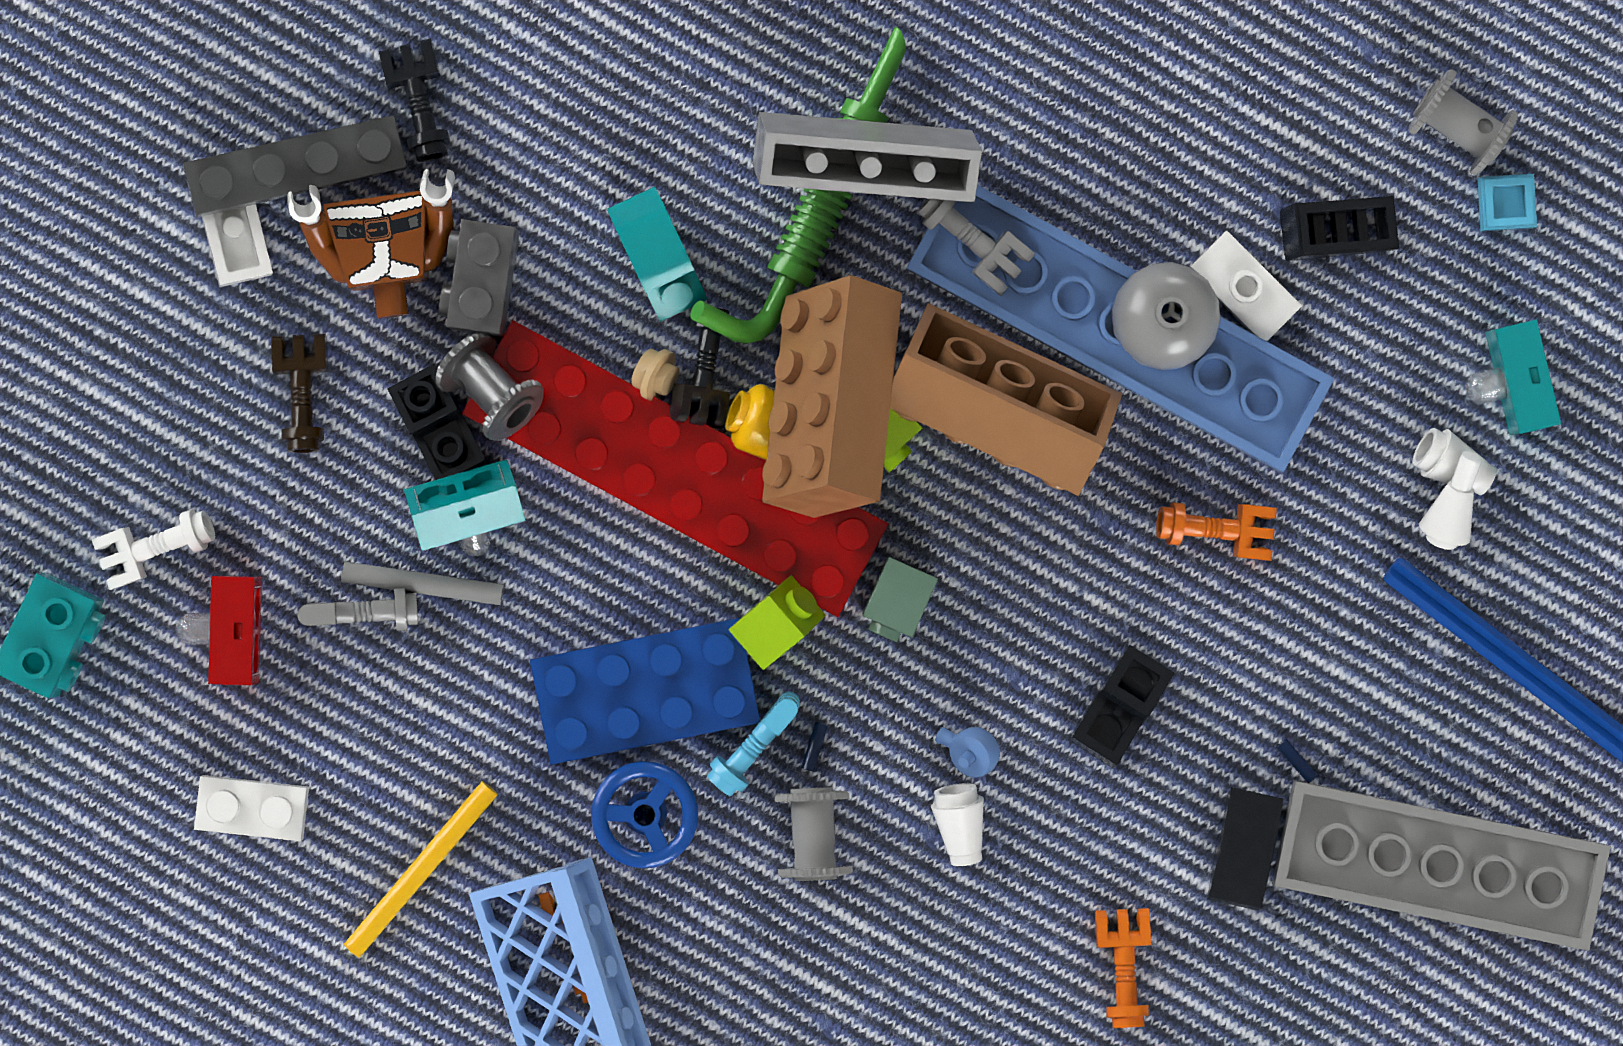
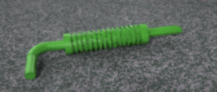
(812, 223)

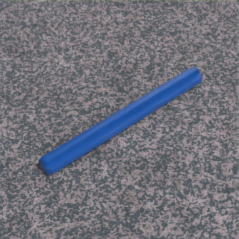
(1506, 656)

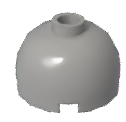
(1142, 326)

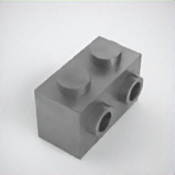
(481, 277)

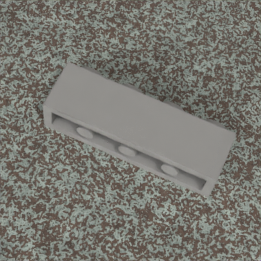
(866, 157)

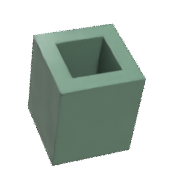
(898, 600)

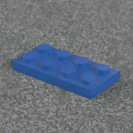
(644, 691)

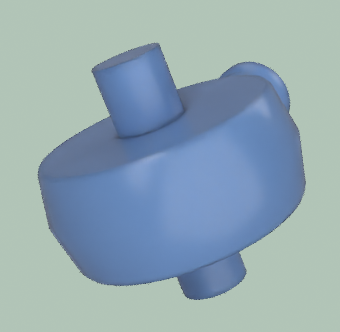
(971, 750)

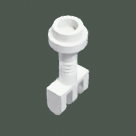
(194, 530)

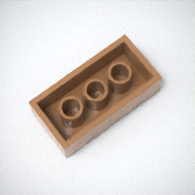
(832, 397)
(1003, 400)

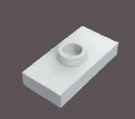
(1246, 287)

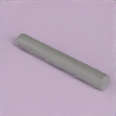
(422, 583)

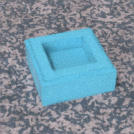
(1507, 202)

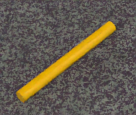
(420, 869)

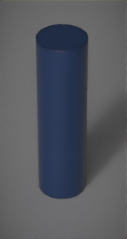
(814, 746)
(1297, 760)

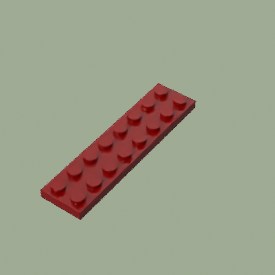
(679, 472)

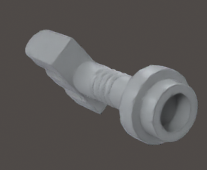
(991, 253)
(401, 609)

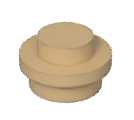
(655, 373)

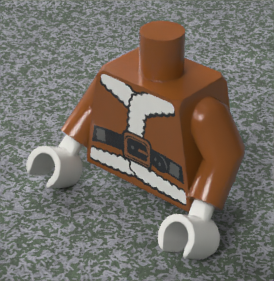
(380, 239)

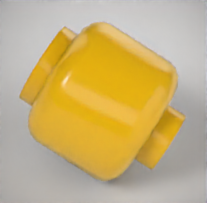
(750, 420)

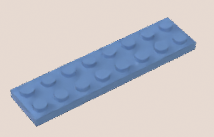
(1065, 299)

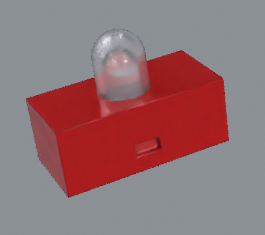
(229, 630)

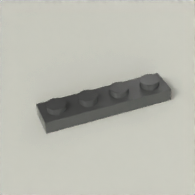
(293, 164)

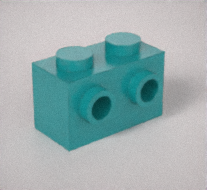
(49, 636)

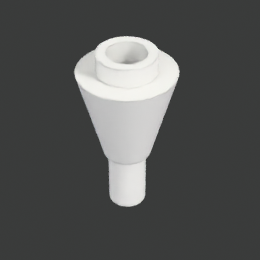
(1450, 516)

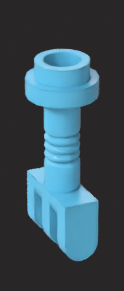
(728, 774)

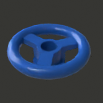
(662, 851)

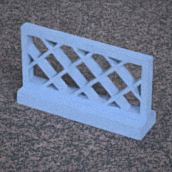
(595, 953)

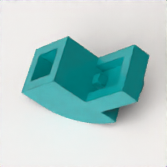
(657, 253)

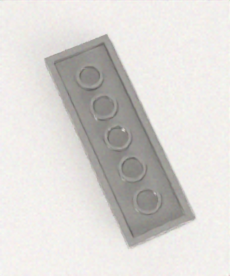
(1441, 865)

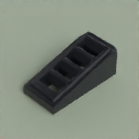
(1296, 231)

